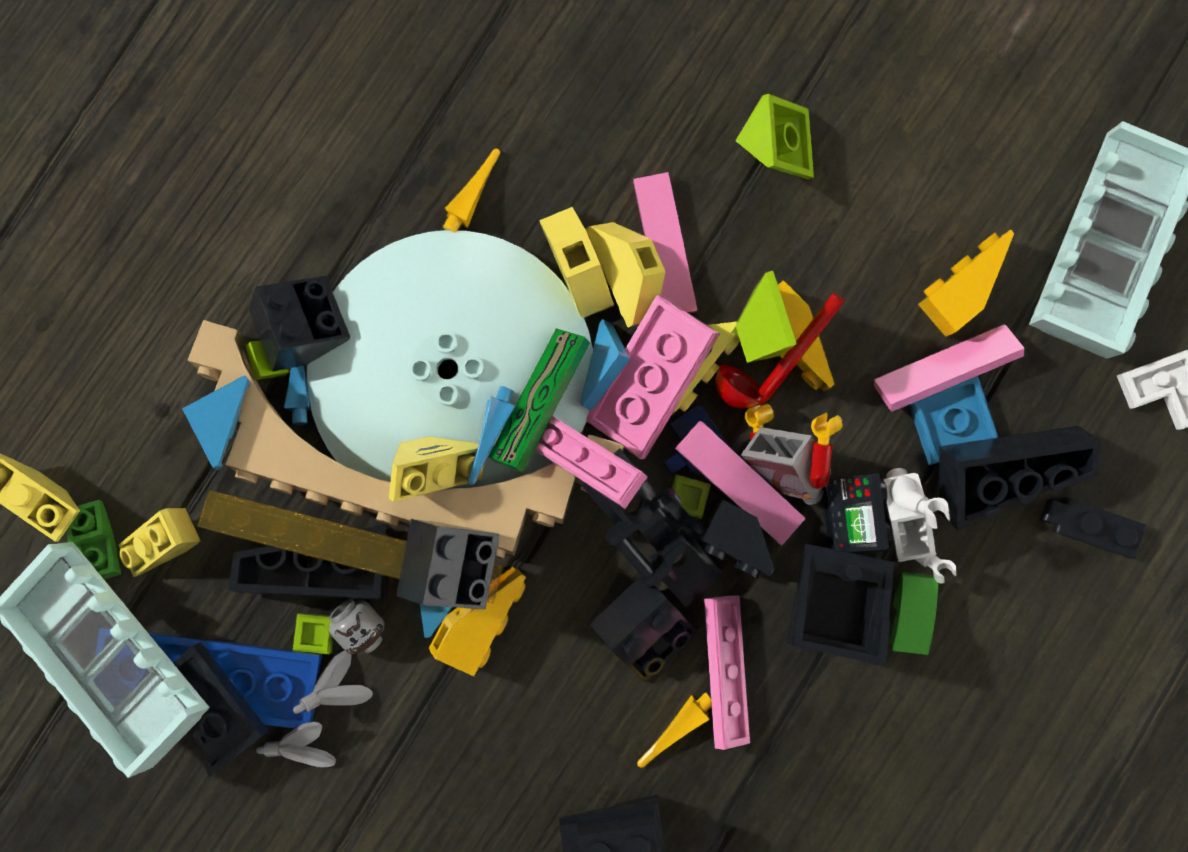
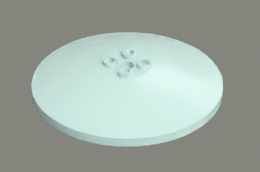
(432, 303)

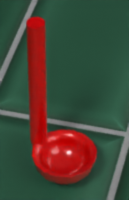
(743, 392)

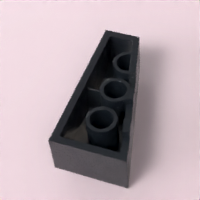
(1006, 470)
(292, 574)

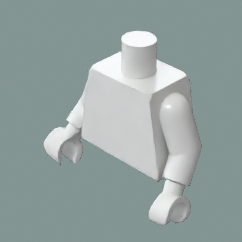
(913, 521)

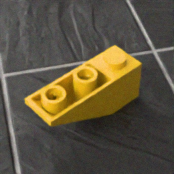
(967, 291)
(814, 362)
(468, 633)

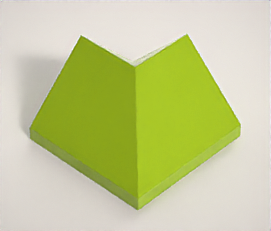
(779, 136)
(765, 323)

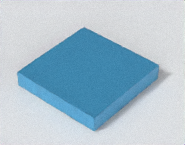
(952, 418)

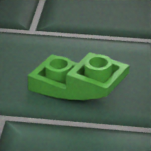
(95, 538)
(915, 614)

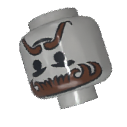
(356, 626)

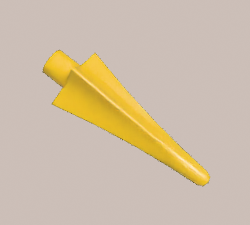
(463, 205)
(690, 717)

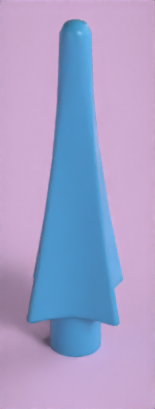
(297, 395)
(496, 415)

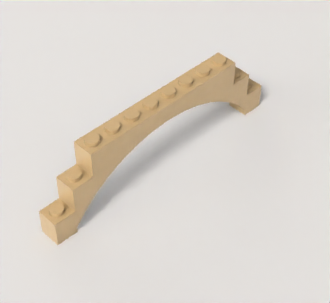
(275, 453)

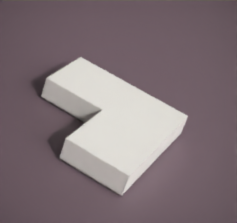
(1158, 380)

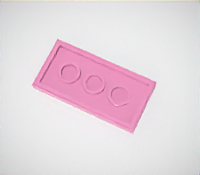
(661, 366)

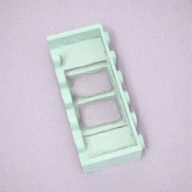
(1115, 242)
(100, 658)

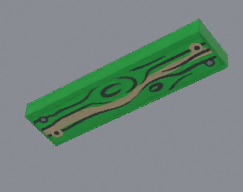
(539, 400)

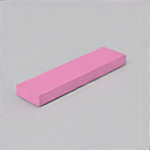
(662, 226)
(948, 367)
(590, 462)
(740, 482)
(727, 672)

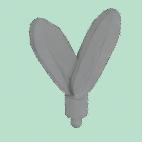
(327, 689)
(294, 747)

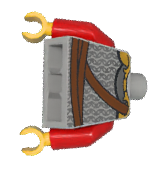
(790, 460)

